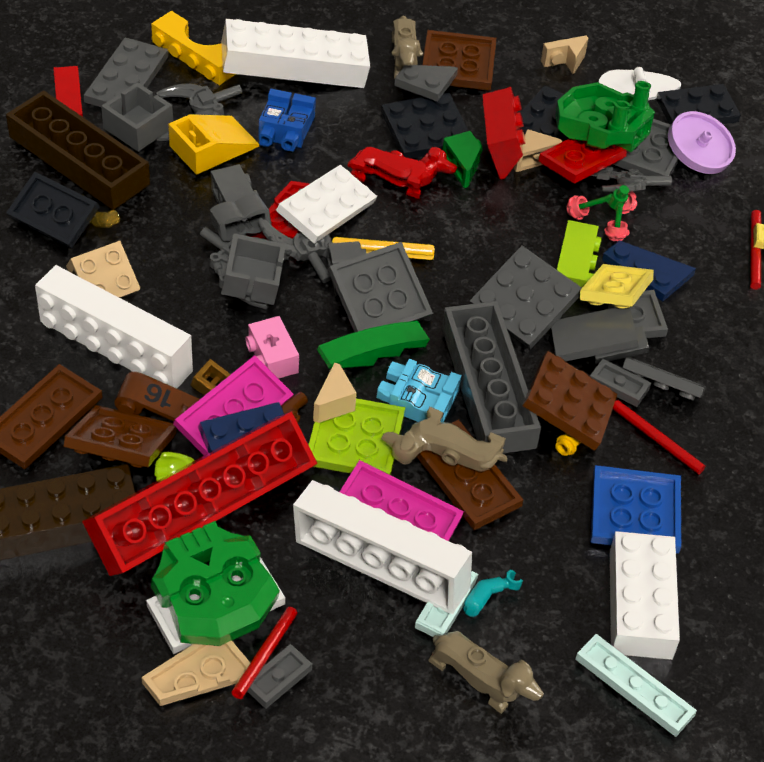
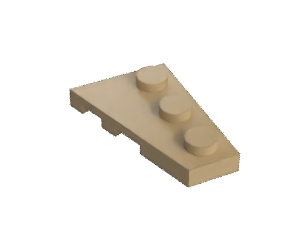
(196, 672)

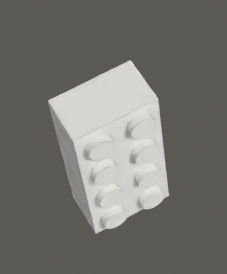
(644, 595)

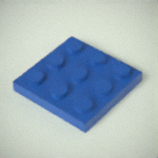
(635, 504)

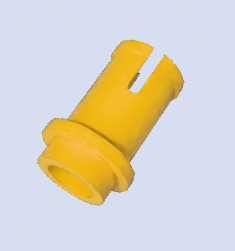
(566, 445)

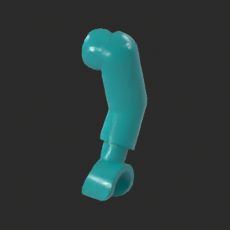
(485, 588)

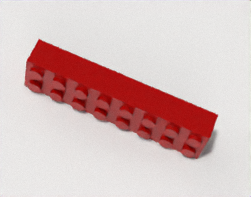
(199, 493)

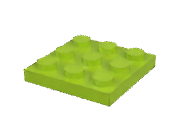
(356, 437)

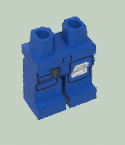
(284, 122)

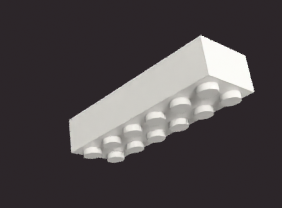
(295, 53)
(114, 327)
(383, 546)

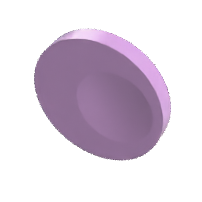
(701, 142)

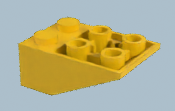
(208, 140)

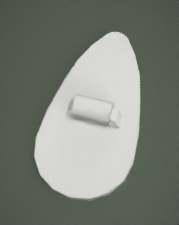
(625, 81)

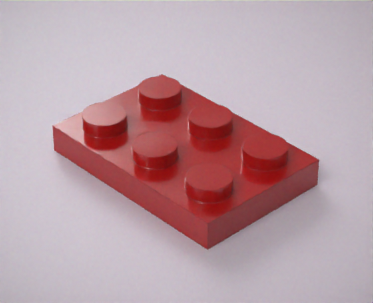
(577, 160)

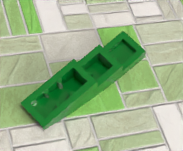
(368, 345)

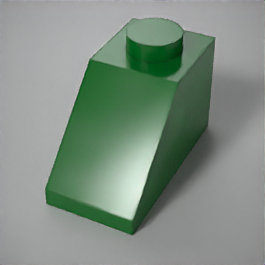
(464, 152)

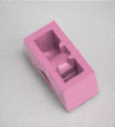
(273, 346)

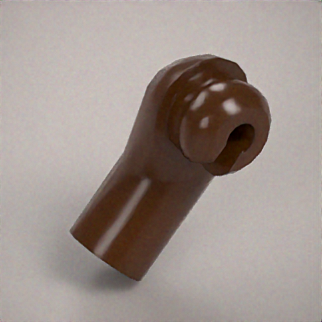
(295, 404)

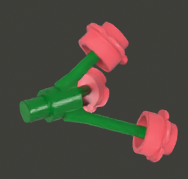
(620, 200)

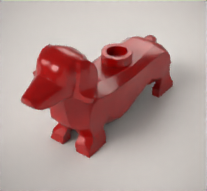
(401, 170)

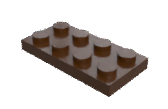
(45, 415)
(479, 494)

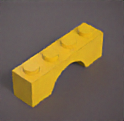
(173, 34)

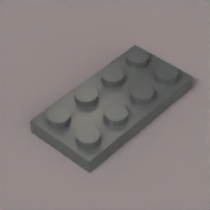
(129, 64)

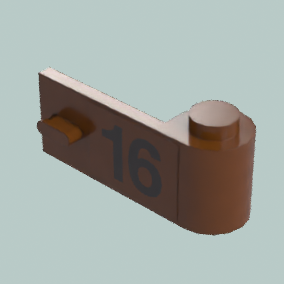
(145, 392)

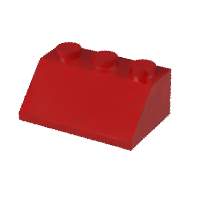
(503, 129)

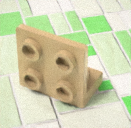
(106, 269)

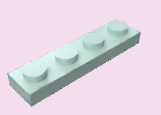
(636, 685)

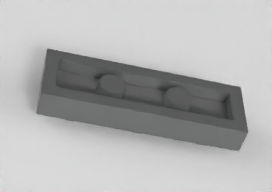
(665, 379)

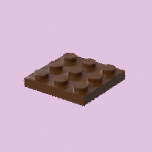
(469, 53)
(570, 400)
(120, 436)

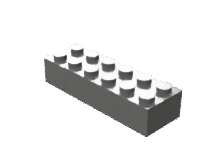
(490, 375)

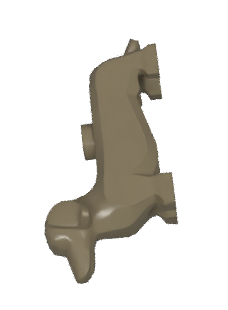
(405, 44)
(448, 441)
(485, 671)

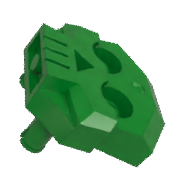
(606, 115)
(225, 606)

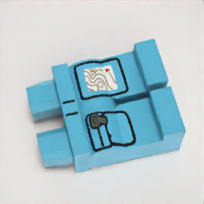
(418, 389)

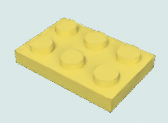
(616, 285)

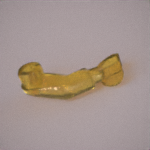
(105, 219)

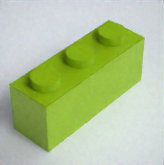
(578, 250)

